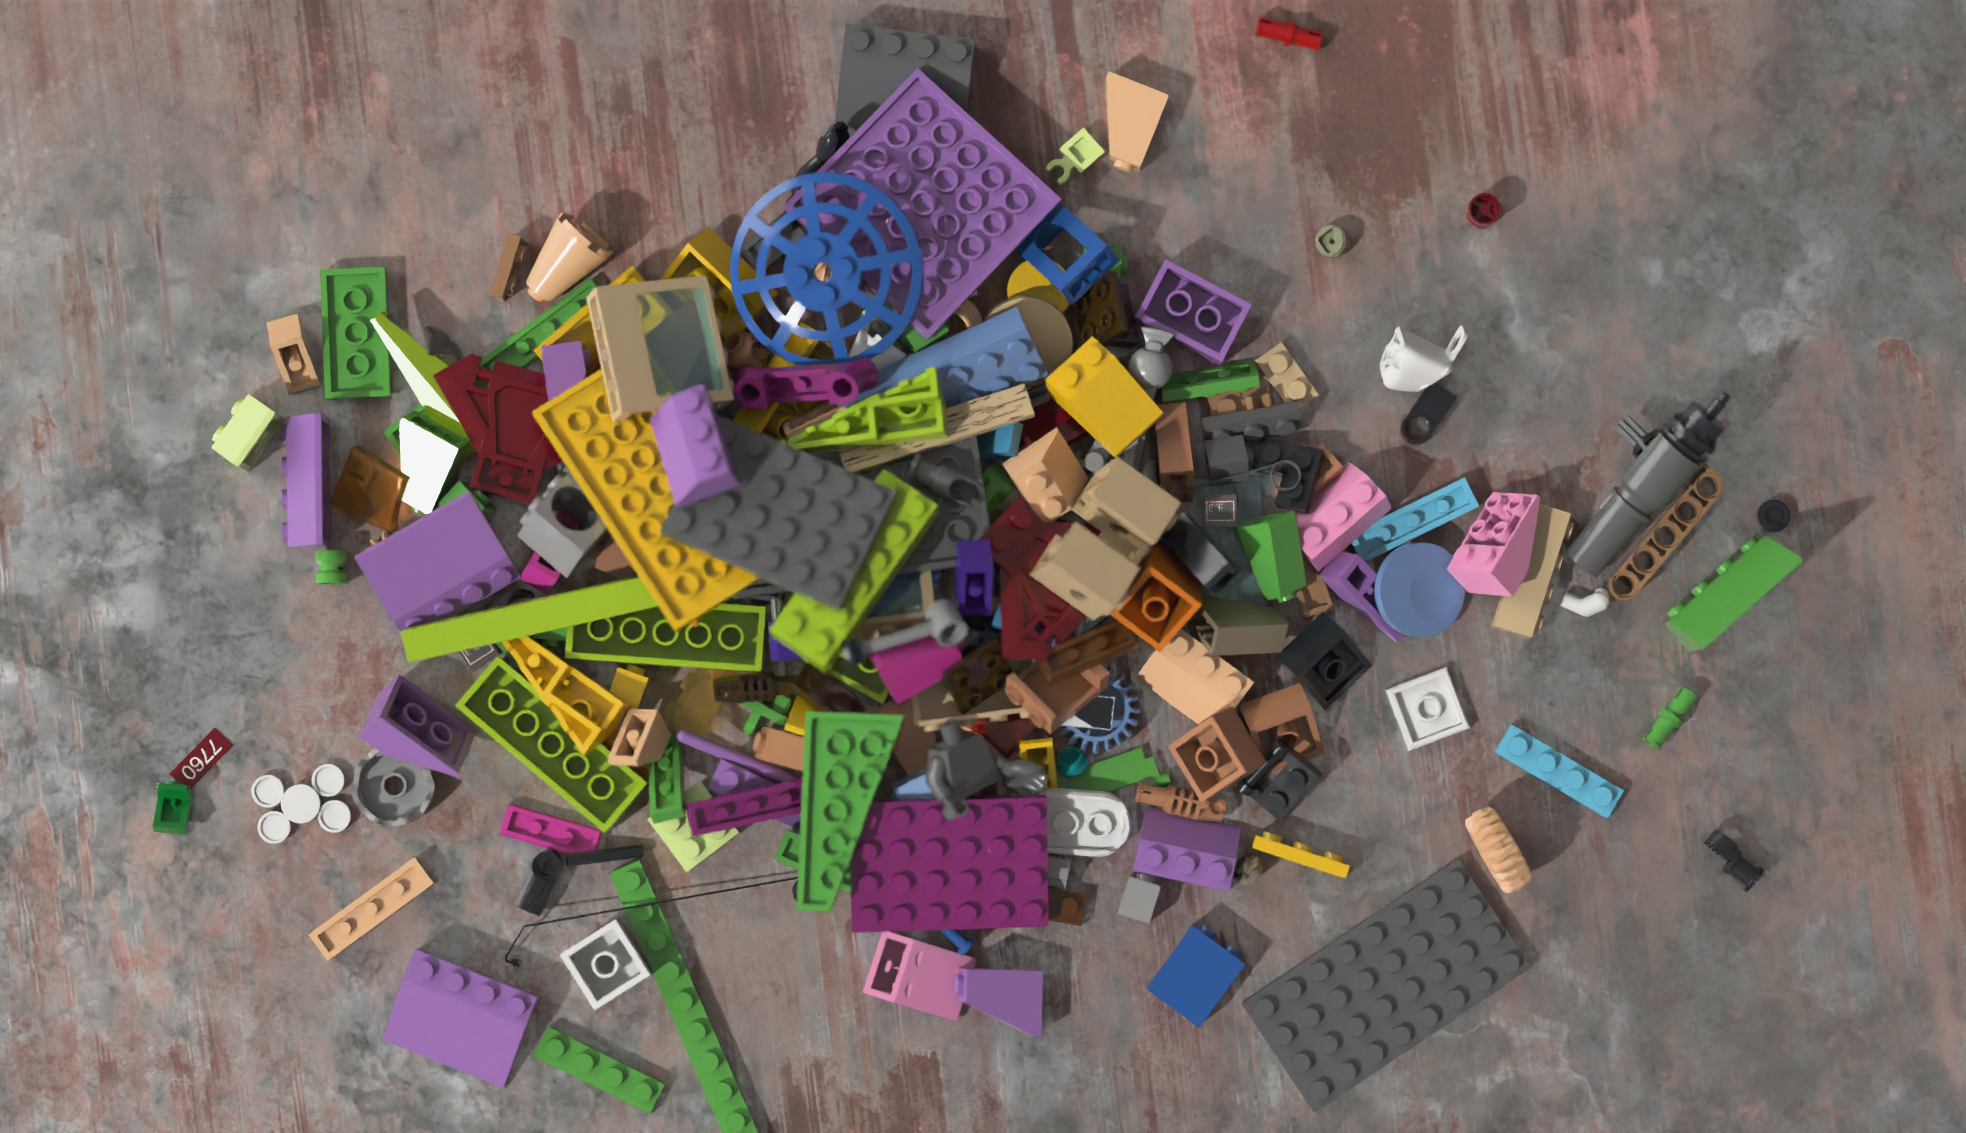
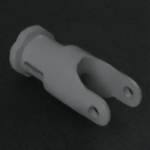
(938, 478)

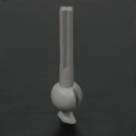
(1151, 371)

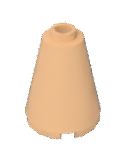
(565, 258)

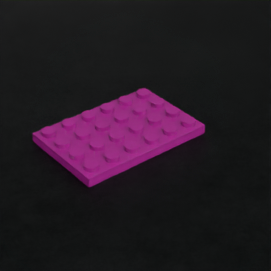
(951, 874)

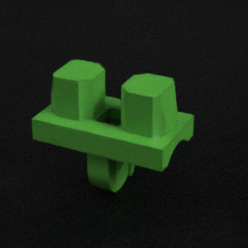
(776, 712)

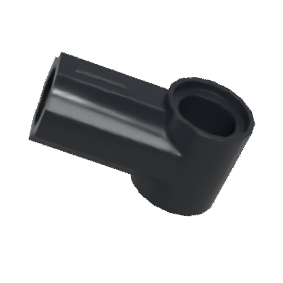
(538, 884)

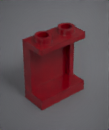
(1048, 417)

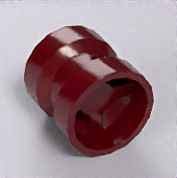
(1483, 210)

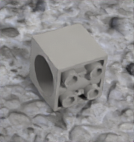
(550, 539)

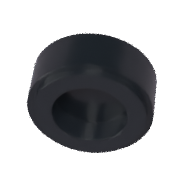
(1773, 516)

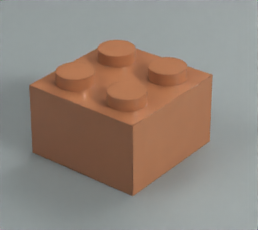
(1217, 754)

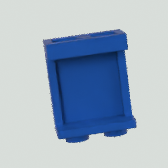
(1196, 974)

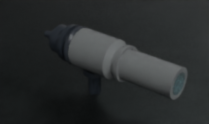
(1650, 482)

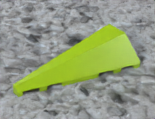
(900, 415)

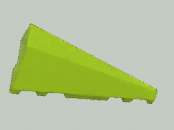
(419, 371)

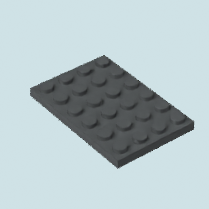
(787, 518)

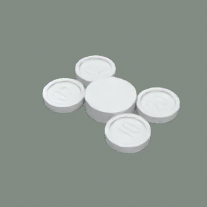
(301, 803)

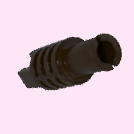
(752, 687)

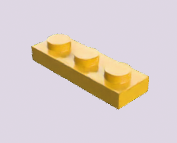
(1300, 854)

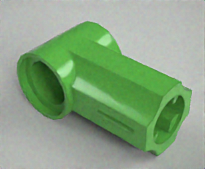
(996, 486)

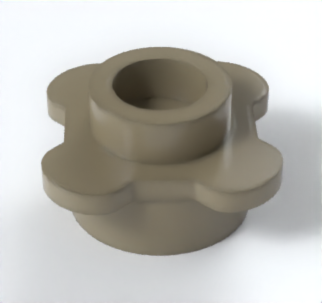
(1247, 869)

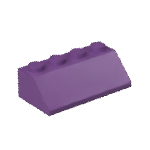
(307, 481)

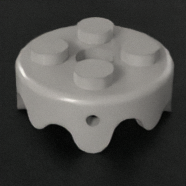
(380, 806)

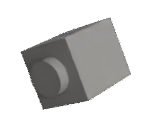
(1139, 898)

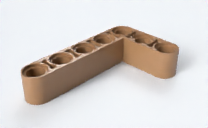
(1671, 521)

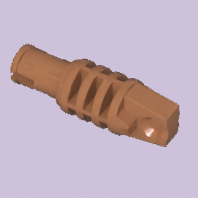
(1181, 802)

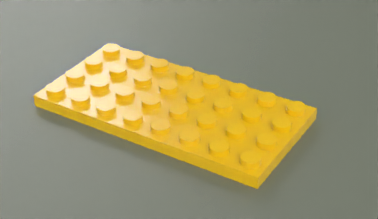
(630, 491)

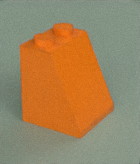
(1160, 598)

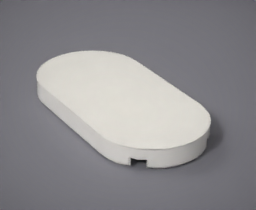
(1085, 822)

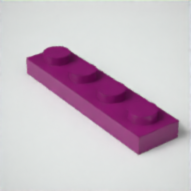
(744, 807)

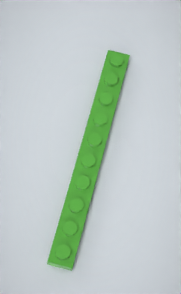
(683, 1000)

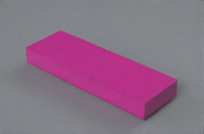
(549, 831)

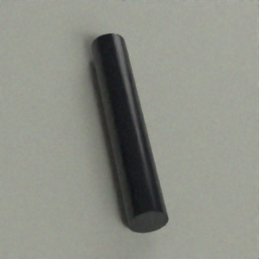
(604, 855)

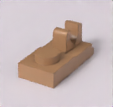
(1241, 401)

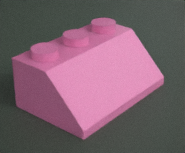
(1339, 515)

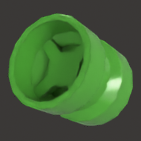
(331, 567)

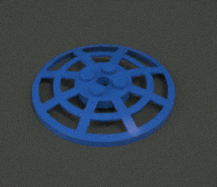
(845, 264)

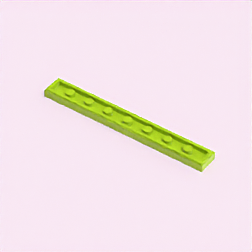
(526, 618)

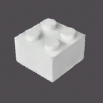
(606, 964)

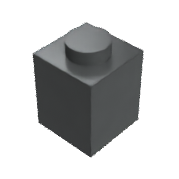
(1227, 458)

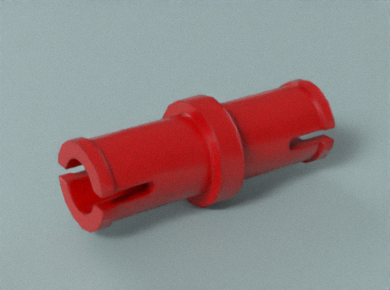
(1288, 33)

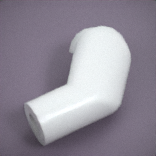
(1589, 605)

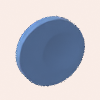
(1417, 590)

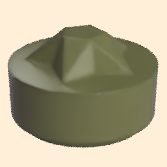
(1332, 241)

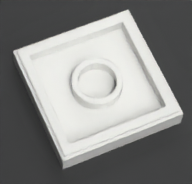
(1427, 709)

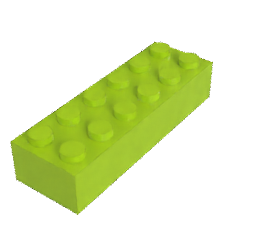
(818, 631)
(724, 640)
(525, 726)

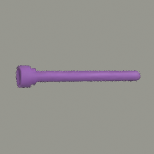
(735, 757)

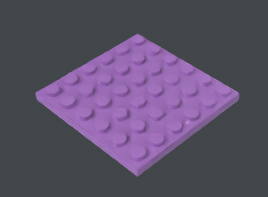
(953, 183)

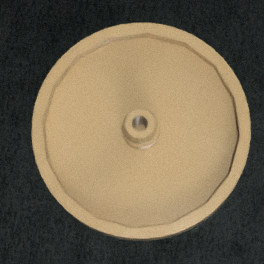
(1046, 326)

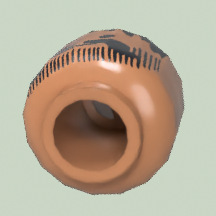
(745, 350)

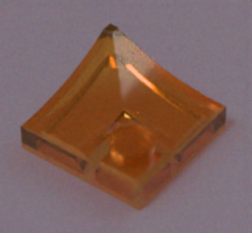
(370, 489)

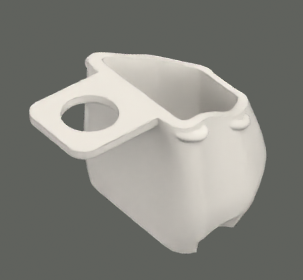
(1416, 363)

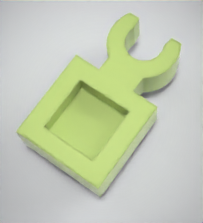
(1078, 153)

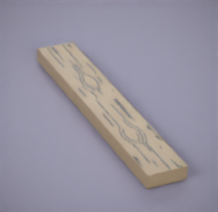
(963, 422)

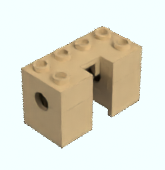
(1097, 571)

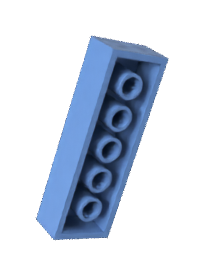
(973, 362)

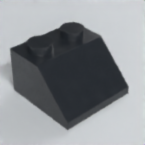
(1324, 660)

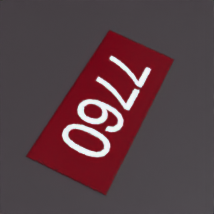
(201, 758)

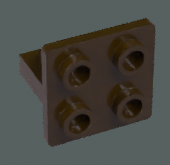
(1107, 313)
(976, 675)

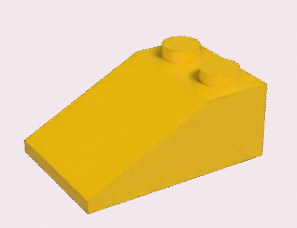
(1103, 397)

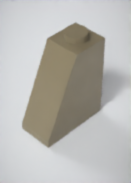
(1238, 627)

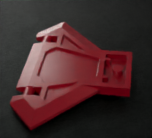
(501, 425)
(1016, 546)

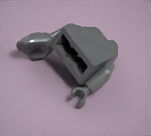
(969, 763)

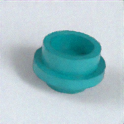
(1071, 762)

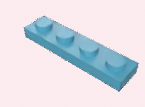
(1415, 519)
(1558, 771)

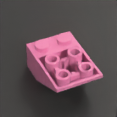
(1498, 545)
(916, 975)

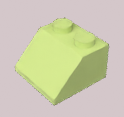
(246, 432)

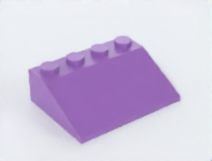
(438, 564)
(460, 1017)

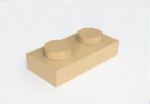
(1286, 376)

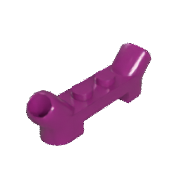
(831, 382)

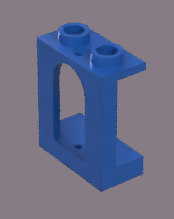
(1081, 273)

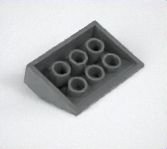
(881, 59)

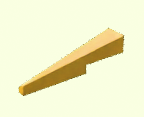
(579, 703)

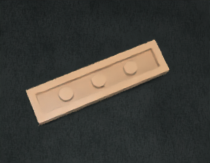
(371, 908)

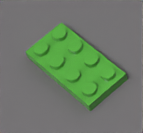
(352, 349)

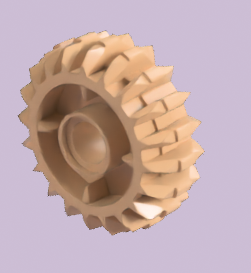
(1498, 849)

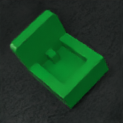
(172, 808)

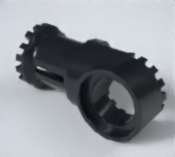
(1735, 863)

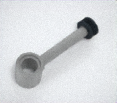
(942, 622)

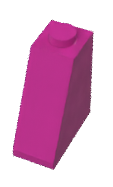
(914, 665)

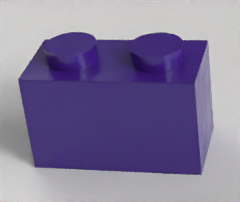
(973, 577)

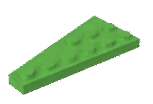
(840, 780)

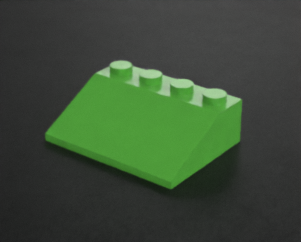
(1731, 592)

